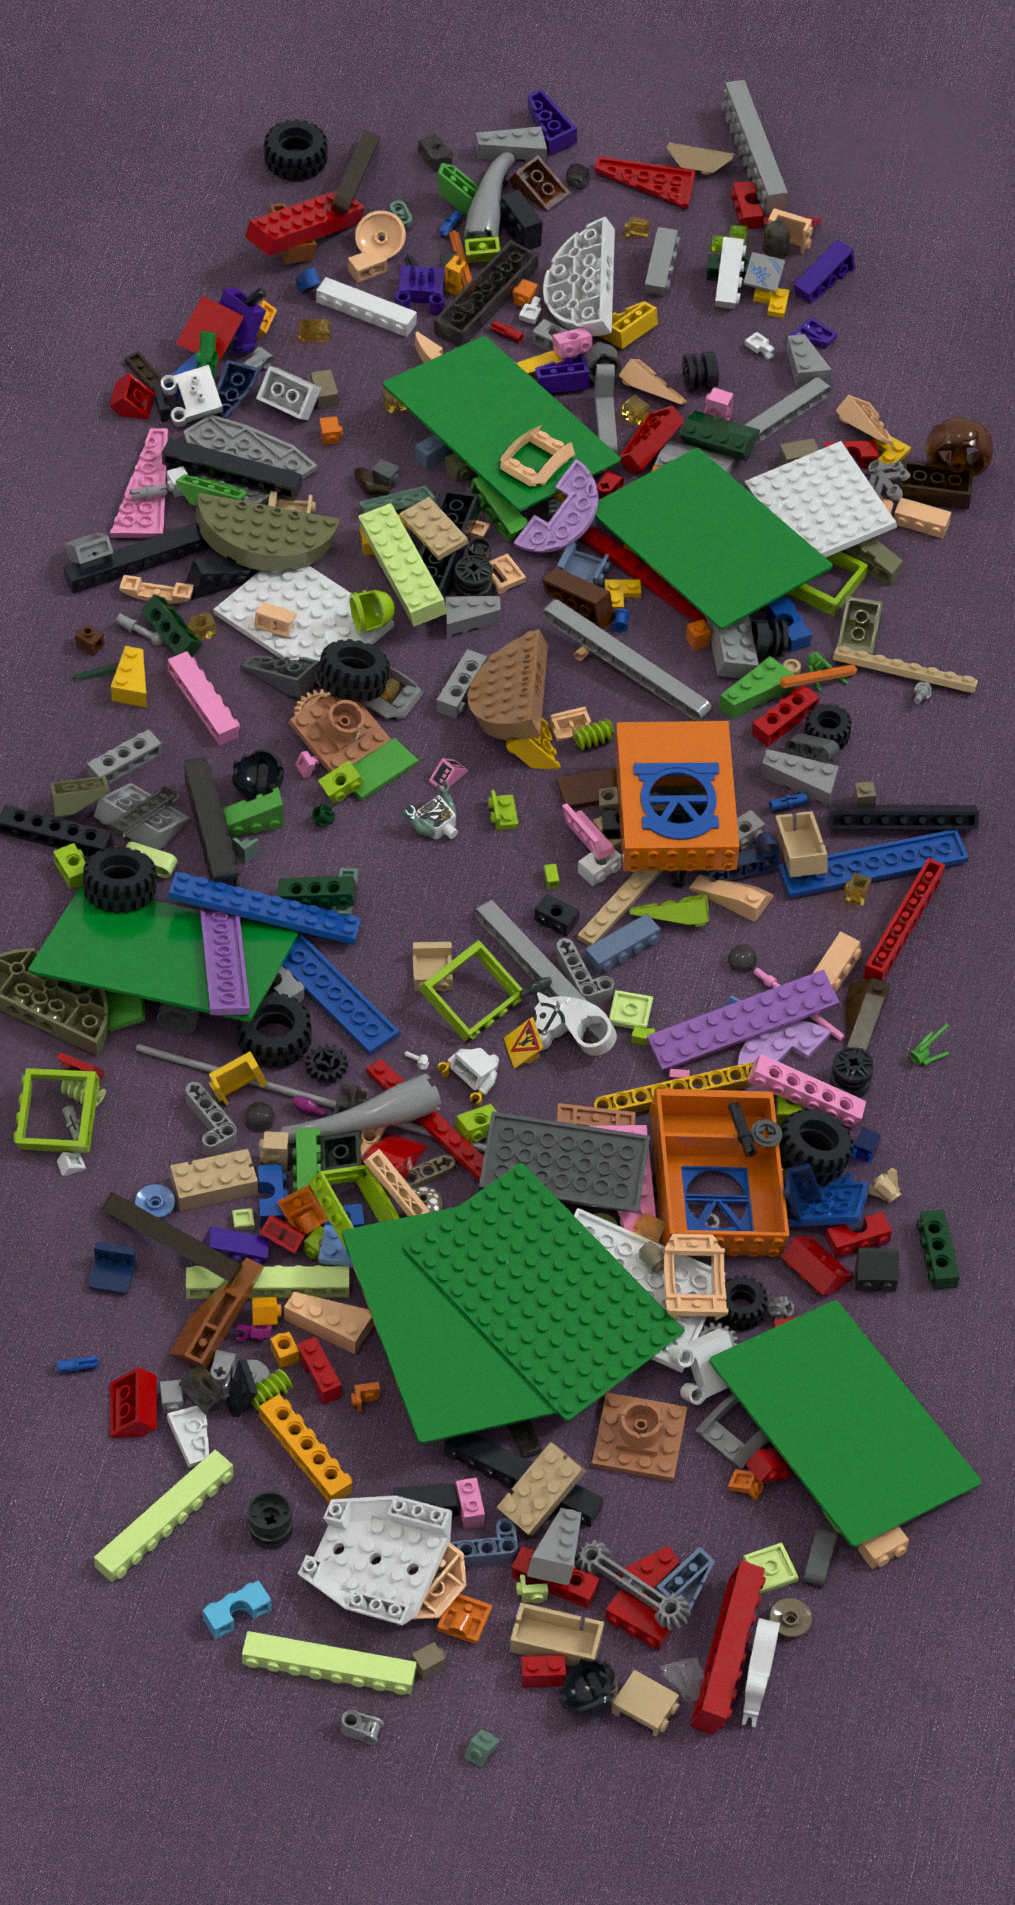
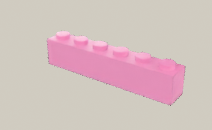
(203, 698)

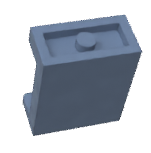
(584, 565)

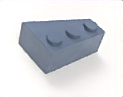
(688, 1577)

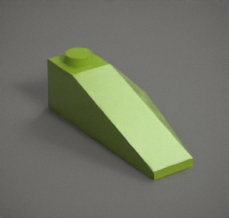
(687, 911)

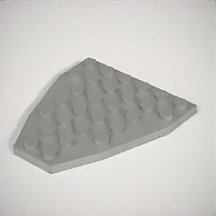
(251, 444)

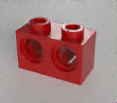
(282, 1233)

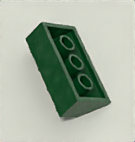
(719, 435)

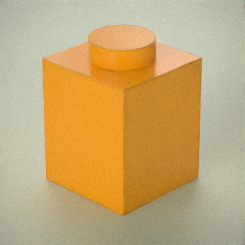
(265, 1310)

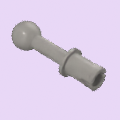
(155, 638)

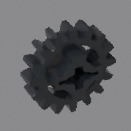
(324, 1063)

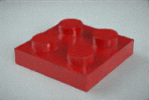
(74, 1064)

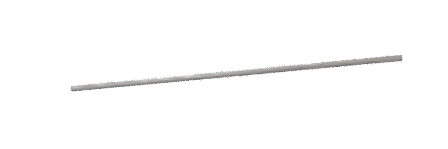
(275, 1087)

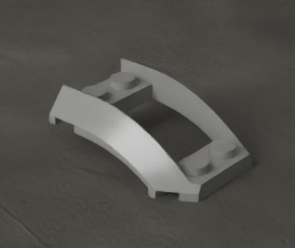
(404, 701)
(726, 1442)

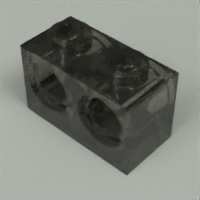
(776, 240)

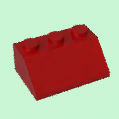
(816, 1265)
(133, 1404)

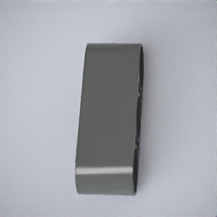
(812, 747)
(820, 1556)

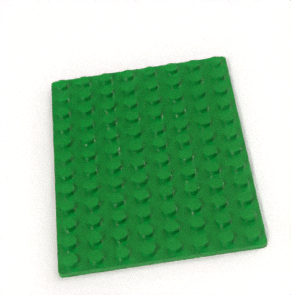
(483, 404)
(710, 538)
(153, 953)
(544, 1291)
(440, 1360)
(845, 1423)

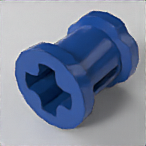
(621, 616)

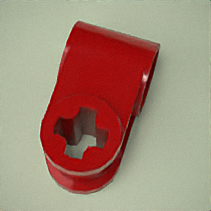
(609, 484)

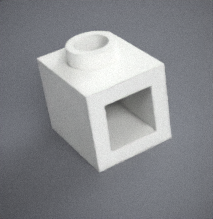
(172, 476)

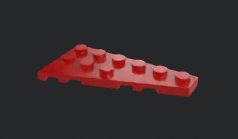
(657, 180)

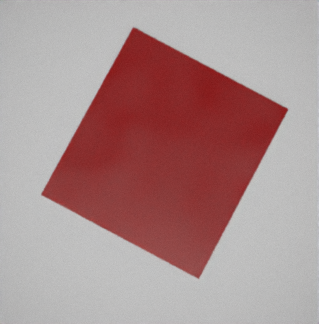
(210, 317)

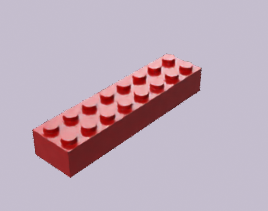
(301, 223)
(728, 1647)

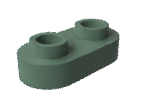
(401, 210)

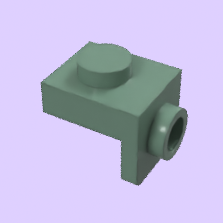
(481, 1747)

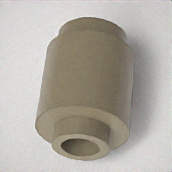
(652, 1256)

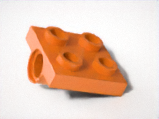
(303, 1210)
(465, 1619)

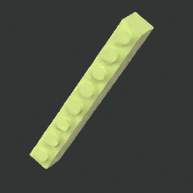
(277, 1282)
(164, 1516)
(329, 1663)

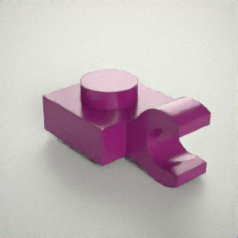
(259, 1332)

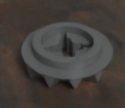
(772, 1130)

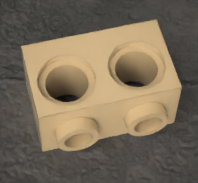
(275, 1149)

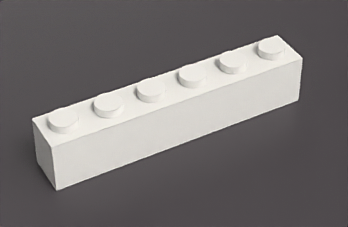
(366, 307)

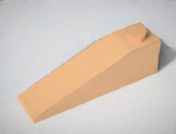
(643, 377)
(864, 417)
(738, 897)

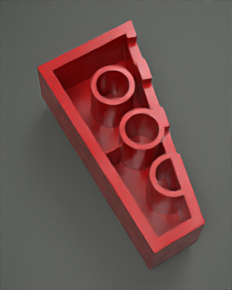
(650, 438)

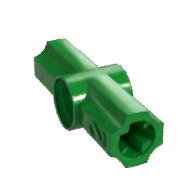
(206, 354)

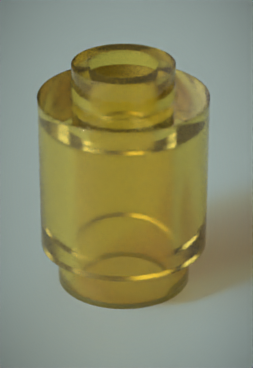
(391, 690)

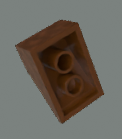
(539, 184)

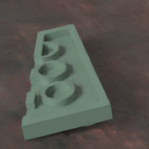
(399, 500)

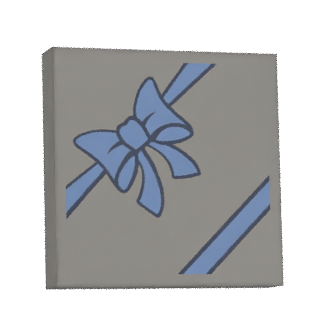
(764, 272)

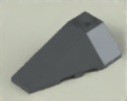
(286, 675)

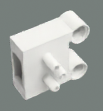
(197, 392)
(697, 1356)

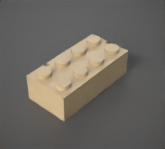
(801, 848)
(214, 1180)
(541, 1489)
(553, 1632)

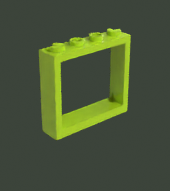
(823, 601)
(495, 969)
(88, 1112)
(368, 1185)

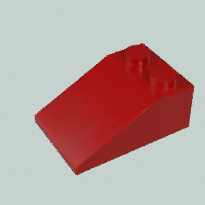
(399, 1151)

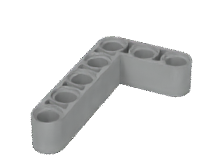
(605, 405)

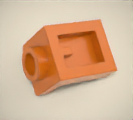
(365, 1392)
(746, 1482)

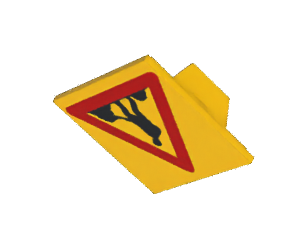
(524, 1043)

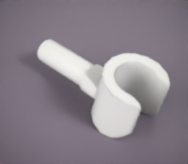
(422, 1060)

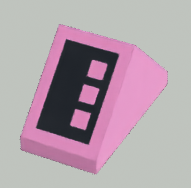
(449, 771)

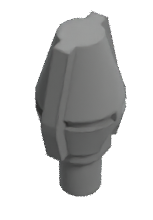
(922, 691)

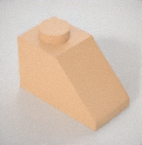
(366, 266)

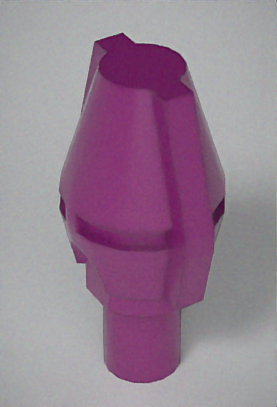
(308, 1106)

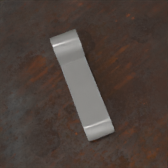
(598, 989)
(208, 1112)

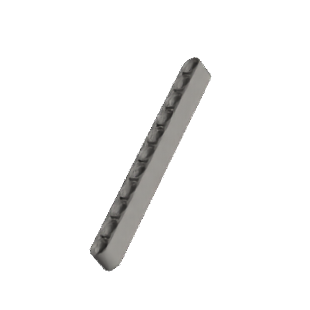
(626, 660)
(531, 958)

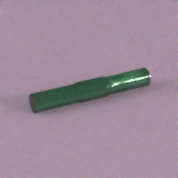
(95, 672)

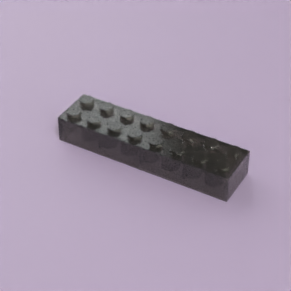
(485, 294)
(209, 822)

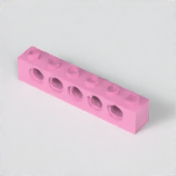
(806, 1090)

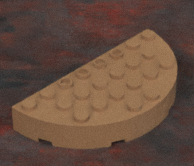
(510, 689)

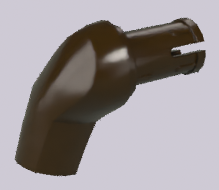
(367, 483)

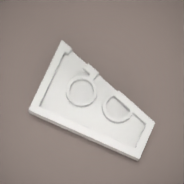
(191, 1434)

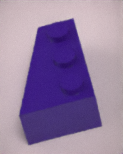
(563, 376)

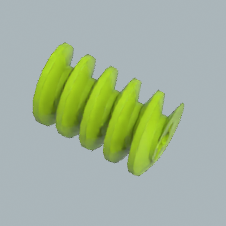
(593, 734)
(271, 1386)

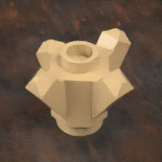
(886, 1186)

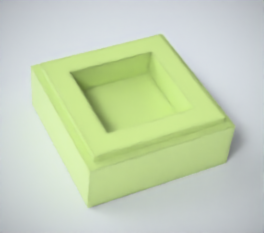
(243, 1219)

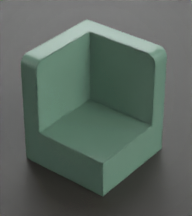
(245, 849)

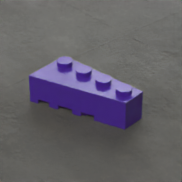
(556, 127)
(825, 271)

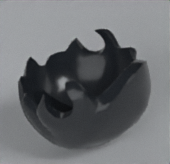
(258, 773)
(589, 1689)

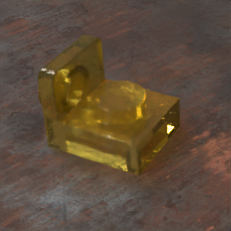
(637, 226)

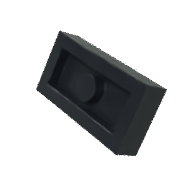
(160, 398)

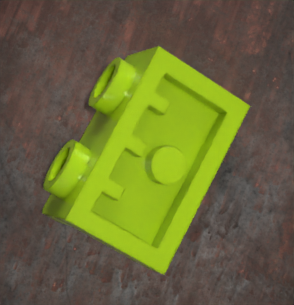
(503, 811)

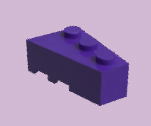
(238, 1244)

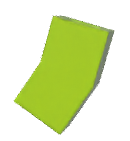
(551, 876)
(640, 1034)

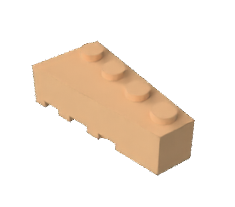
(330, 1320)

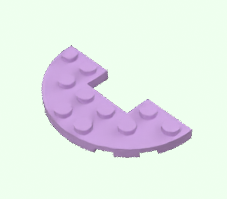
(571, 518)
(798, 1036)

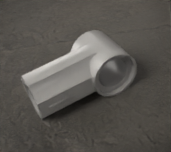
(260, 359)

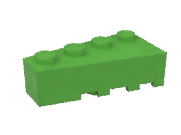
(506, 518)
(755, 688)
(307, 1156)

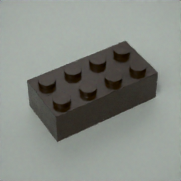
(937, 485)

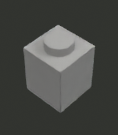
(171, 1396)

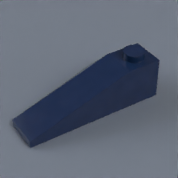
(234, 385)

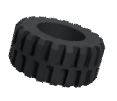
(295, 164)
(353, 670)
(119, 879)
(281, 1049)
(821, 1131)

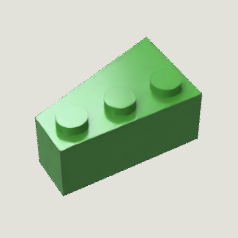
(256, 815)

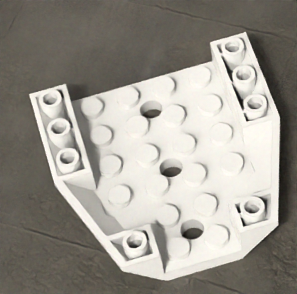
(385, 1527)

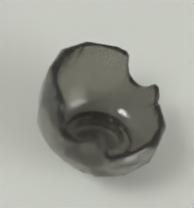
(577, 176)
(742, 958)
(259, 1117)

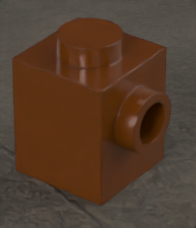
(89, 640)

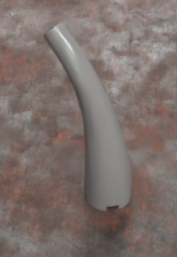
(484, 212)
(392, 1107)

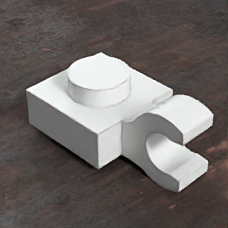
(531, 312)
(759, 343)

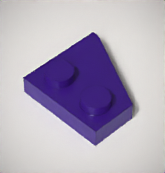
(816, 333)

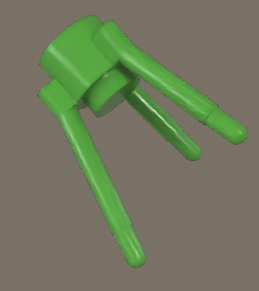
(817, 662)
(921, 1053)

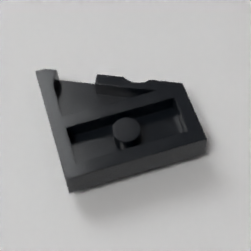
(241, 1390)

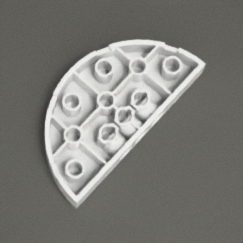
(581, 280)

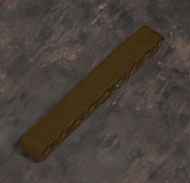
(355, 172)
(172, 1237)

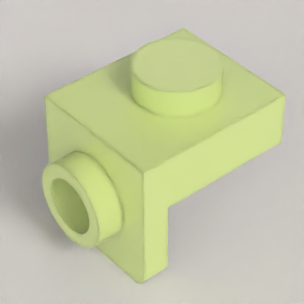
(531, 1593)

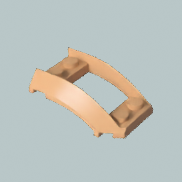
(527, 475)
(695, 1303)

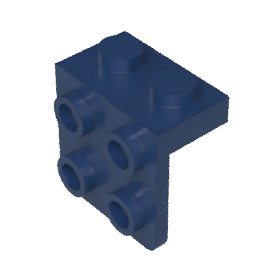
(800, 1188)
(112, 1268)

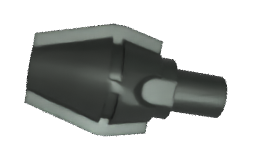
(537, 985)

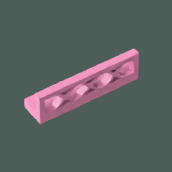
(588, 832)

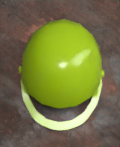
(371, 610)

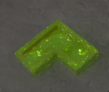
(736, 231)

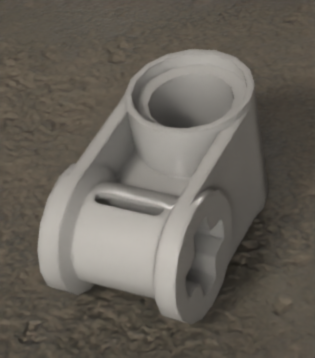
(223, 1366)
(362, 1726)

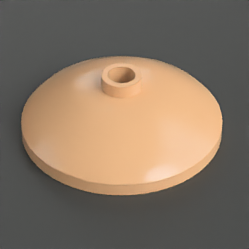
(378, 225)

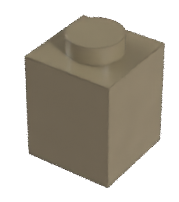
(864, 793)
(429, 1660)

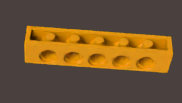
(278, 1408)

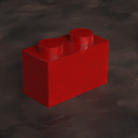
(769, 1466)
(543, 1671)

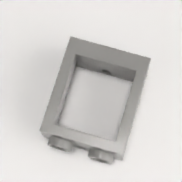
(81, 549)

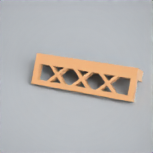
(395, 1184)

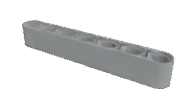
(790, 408)

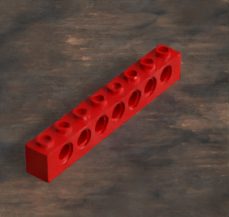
(904, 920)

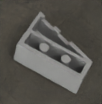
(806, 361)
(471, 613)

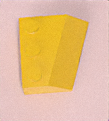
(535, 751)

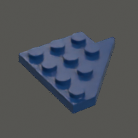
(840, 1204)

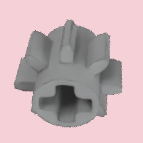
(781, 1308)

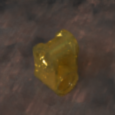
(312, 330)

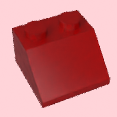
(131, 398)

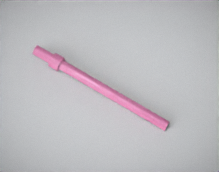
(771, 982)

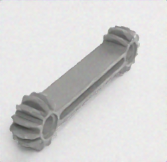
(633, 1585)

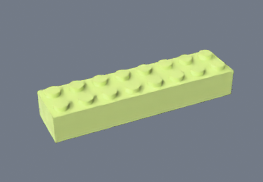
(402, 564)

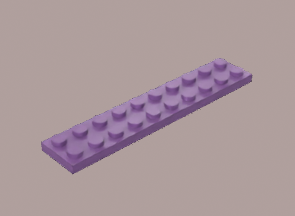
(224, 963)
(742, 1020)

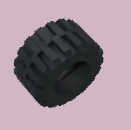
(831, 717)
(747, 1290)

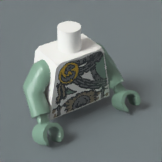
(436, 817)

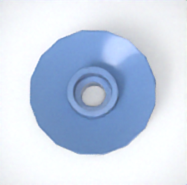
(157, 1195)

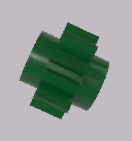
(323, 815)

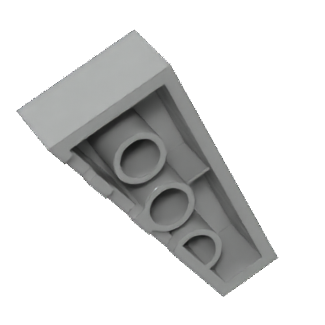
(522, 143)
(662, 261)
(801, 775)
(557, 1550)

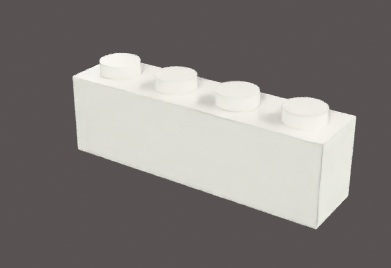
(729, 273)

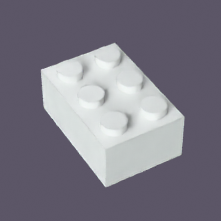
(288, 393)

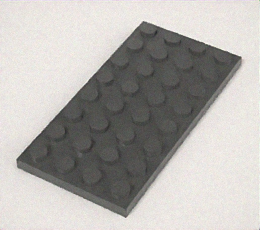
(570, 1159)

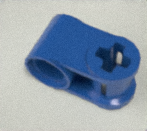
(307, 279)

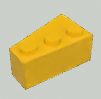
(631, 324)
(129, 679)

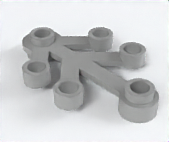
(877, 469)

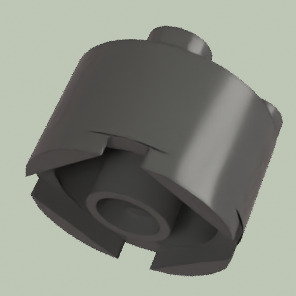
(602, 354)

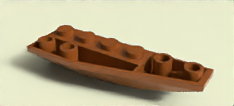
(215, 1317)

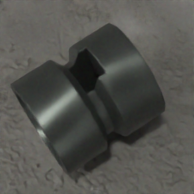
(479, 547)

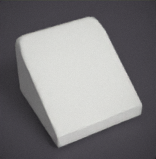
(70, 1163)

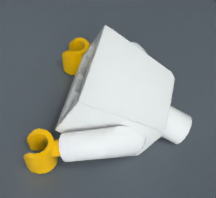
(474, 1068)

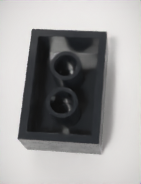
(521, 220)

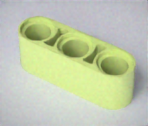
(162, 860)

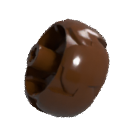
(965, 435)

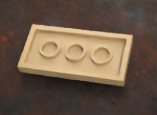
(433, 528)

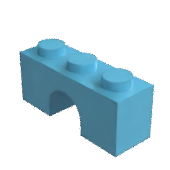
(250, 1598)

